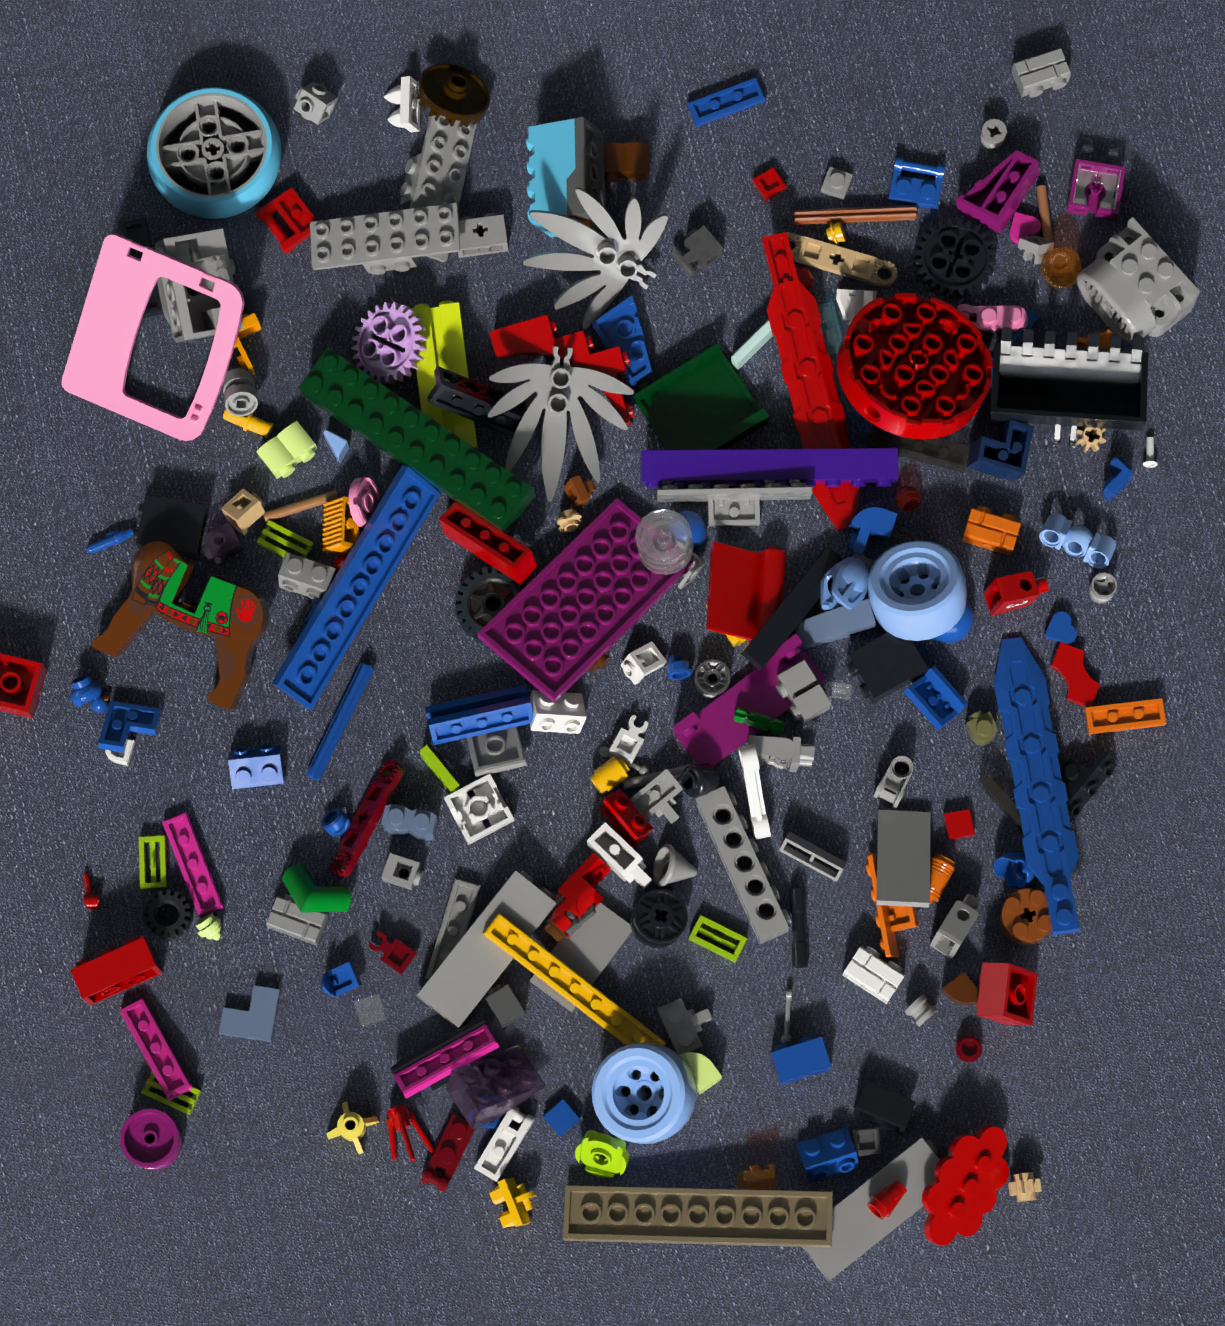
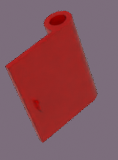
(743, 588)

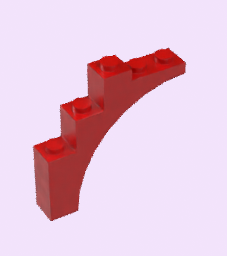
(538, 338)

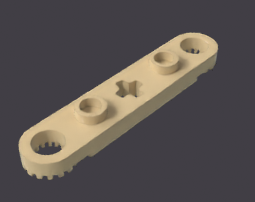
(854, 264)

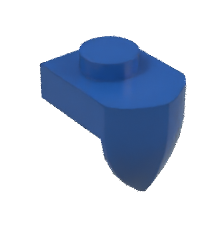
(340, 980)

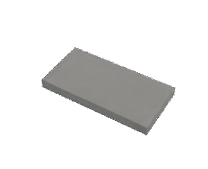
(903, 858)
(589, 949)

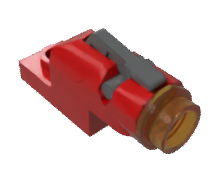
(579, 899)

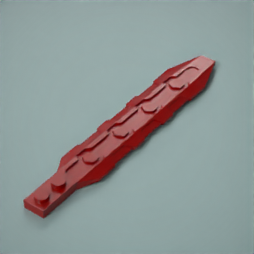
(808, 373)

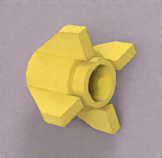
(359, 1130)

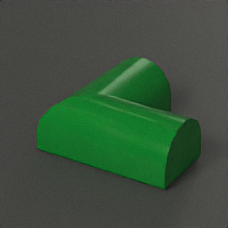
(315, 898)

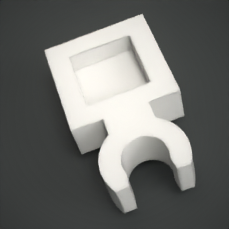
(628, 742)

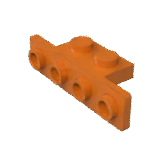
(890, 918)

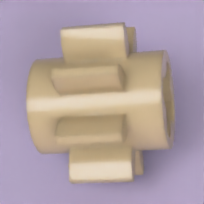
(1083, 439)
(1025, 1187)

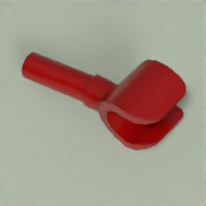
(91, 900)

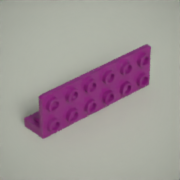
(715, 733)

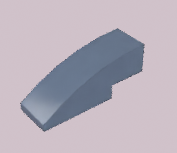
(835, 624)

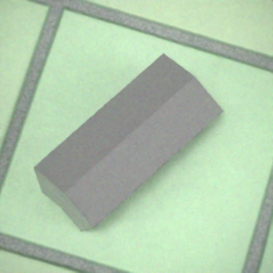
(815, 852)

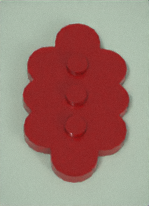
(965, 1185)

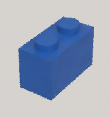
(800, 1059)

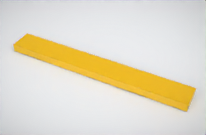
(568, 983)

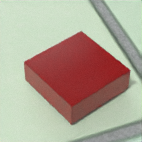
(769, 183)
(958, 824)

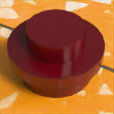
(968, 1049)

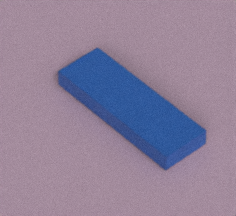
(726, 102)

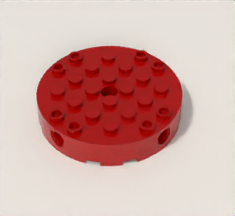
(914, 366)

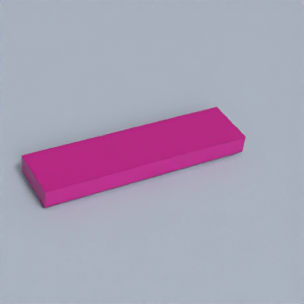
(193, 864)
(155, 1049)
(443, 1061)

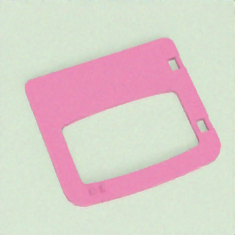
(111, 323)

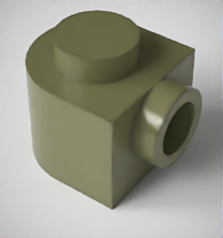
(981, 728)

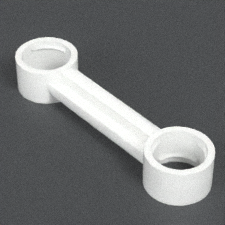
(750, 769)

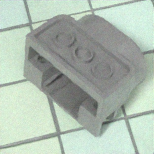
(1136, 285)
(198, 314)

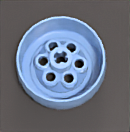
(922, 610)
(672, 1110)

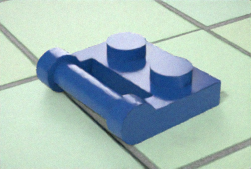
(914, 190)

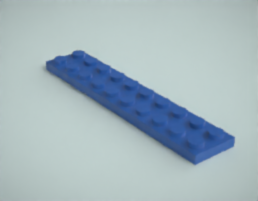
(356, 588)

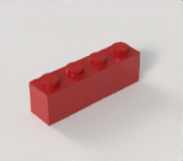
(487, 542)

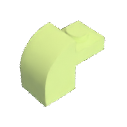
(702, 1069)

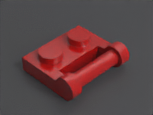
(294, 214)

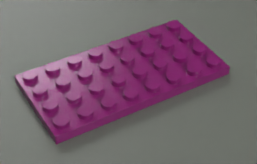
(578, 604)

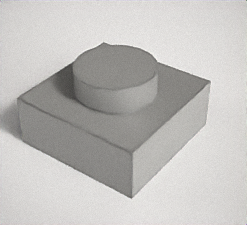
(836, 183)

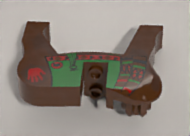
(226, 611)

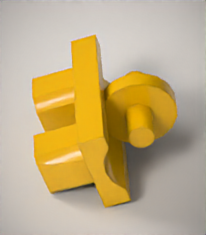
(517, 1201)

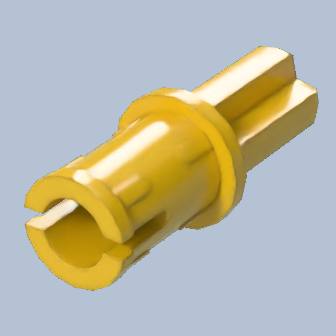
(250, 423)

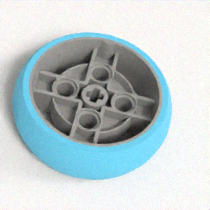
(169, 160)

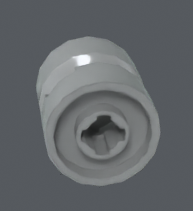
(240, 392)

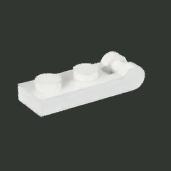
(503, 1144)

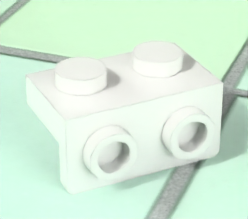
(563, 716)

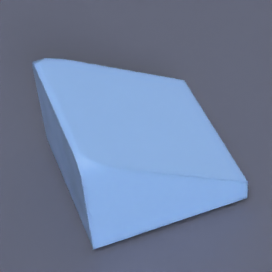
(337, 444)

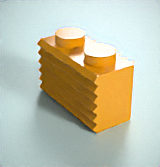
(339, 527)

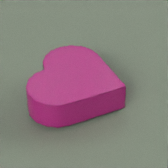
(1023, 226)

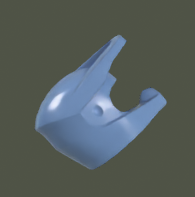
(848, 584)

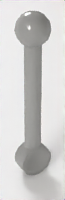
(604, 752)
(786, 1037)

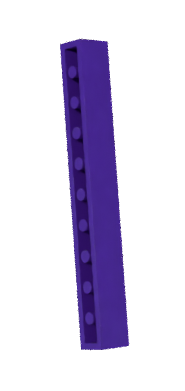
(769, 466)

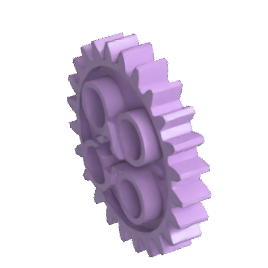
(398, 321)

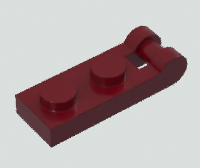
(448, 1152)

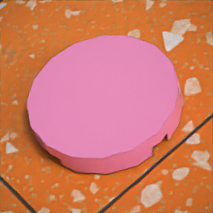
(363, 500)

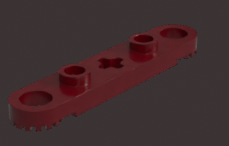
(360, 828)

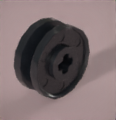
(652, 905)

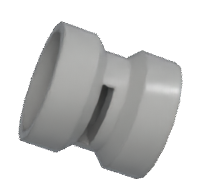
(1105, 583)

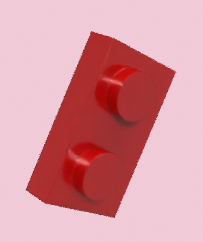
(625, 818)

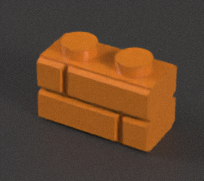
(991, 530)

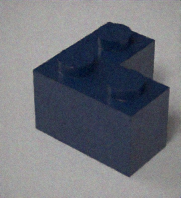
(1004, 456)

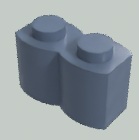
(402, 821)

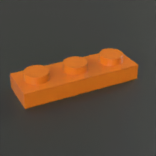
(1125, 716)

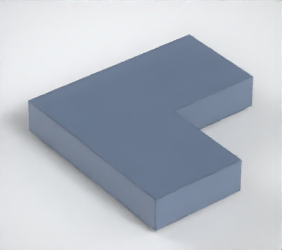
(258, 1021)

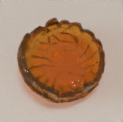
(1061, 267)

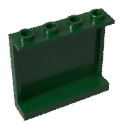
(700, 404)

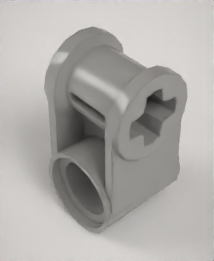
(893, 785)

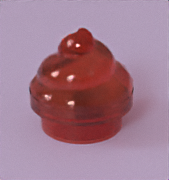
(907, 498)

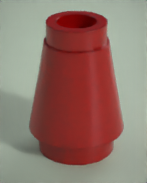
(886, 1200)

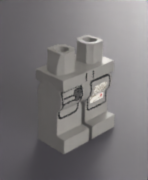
(782, 752)

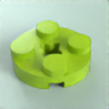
(597, 1144)

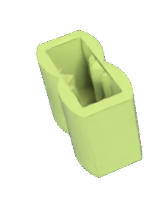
(287, 450)

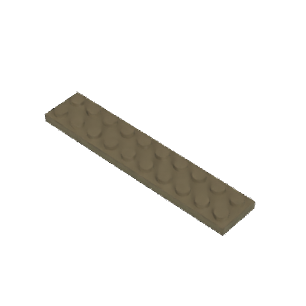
(698, 1216)

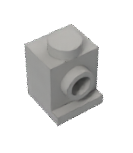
(395, 865)

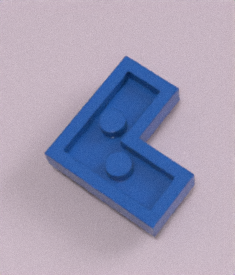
(127, 718)

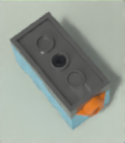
(563, 158)

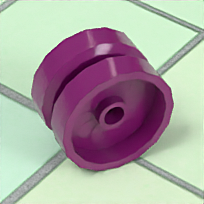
(135, 1137)

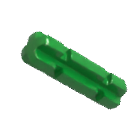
(759, 721)

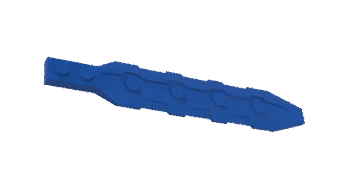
(1037, 779)

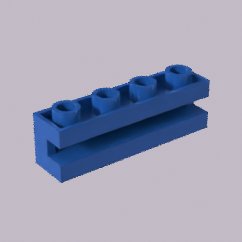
(479, 714)

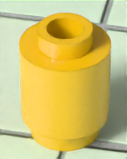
(609, 774)

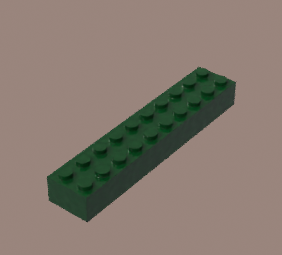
(416, 441)

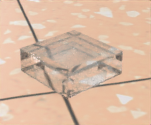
(838, 690)
(370, 1010)

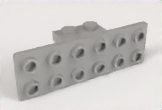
(440, 169)
(385, 239)
(734, 505)

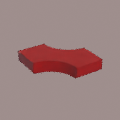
(1080, 686)

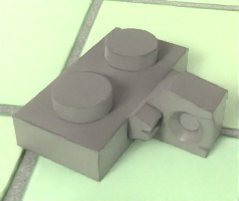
(658, 797)
(683, 1025)

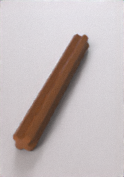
(855, 214)

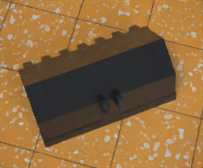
(1069, 383)

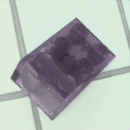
(493, 1085)

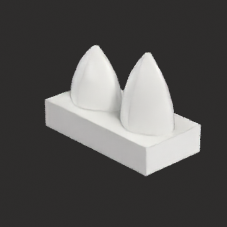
(409, 112)

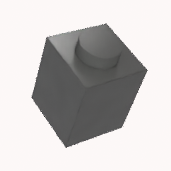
(504, 1005)

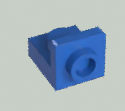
(1114, 483)

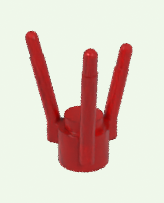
(400, 1119)

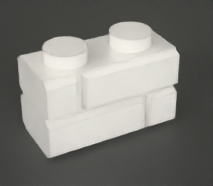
(874, 974)

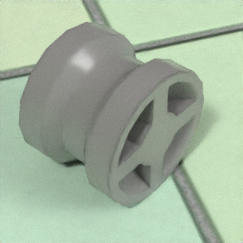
(991, 139)
(921, 1010)

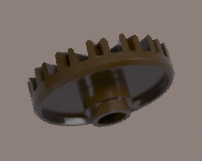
(453, 94)

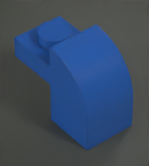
(872, 522)

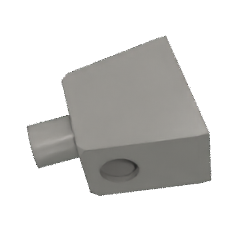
(956, 926)

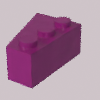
(1001, 192)

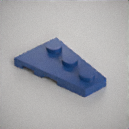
(624, 329)

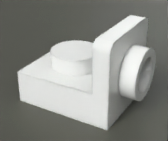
(642, 662)

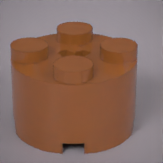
(1019, 929)

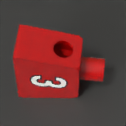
(1013, 592)

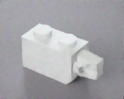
(618, 855)

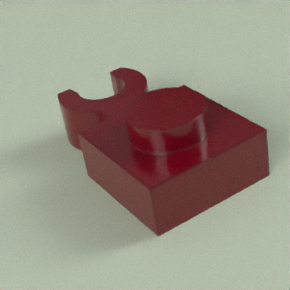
(395, 955)

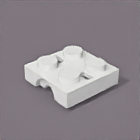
(484, 805)

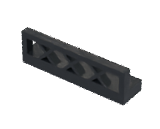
(474, 404)

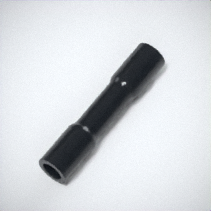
(799, 943)

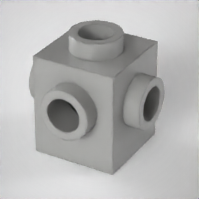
(315, 102)

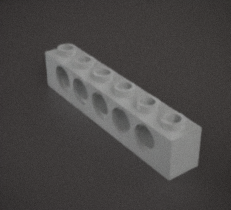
(764, 928)

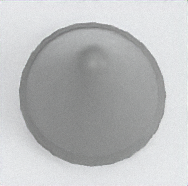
(671, 866)

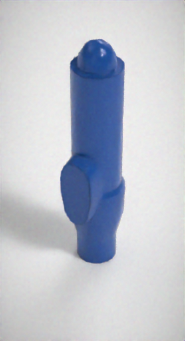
(111, 539)

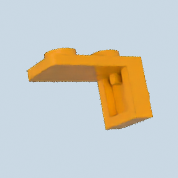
(250, 326)

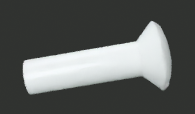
(1150, 463)

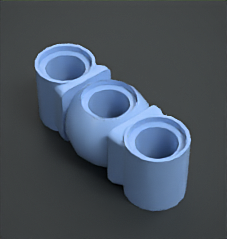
(1077, 541)

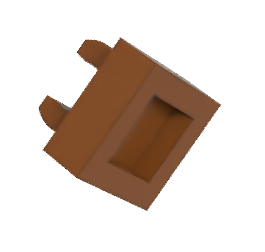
(578, 492)

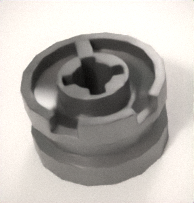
(706, 670)

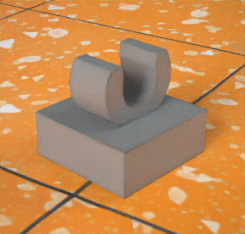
(1035, 245)

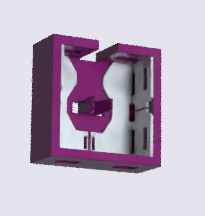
(1097, 178)

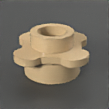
(569, 521)

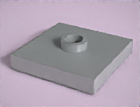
(496, 751)

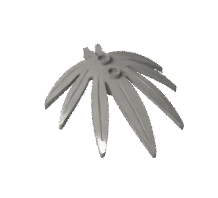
(612, 255)
(557, 393)

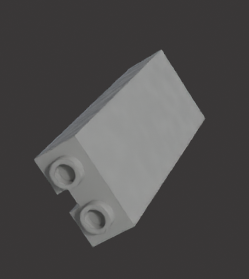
(478, 961)
(857, 1228)

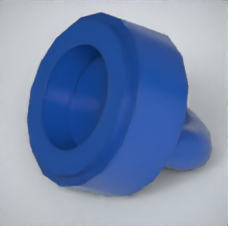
(678, 669)
(335, 822)

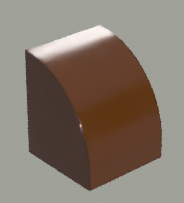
(961, 991)

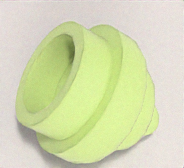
(209, 927)

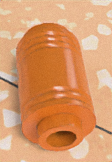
(940, 872)

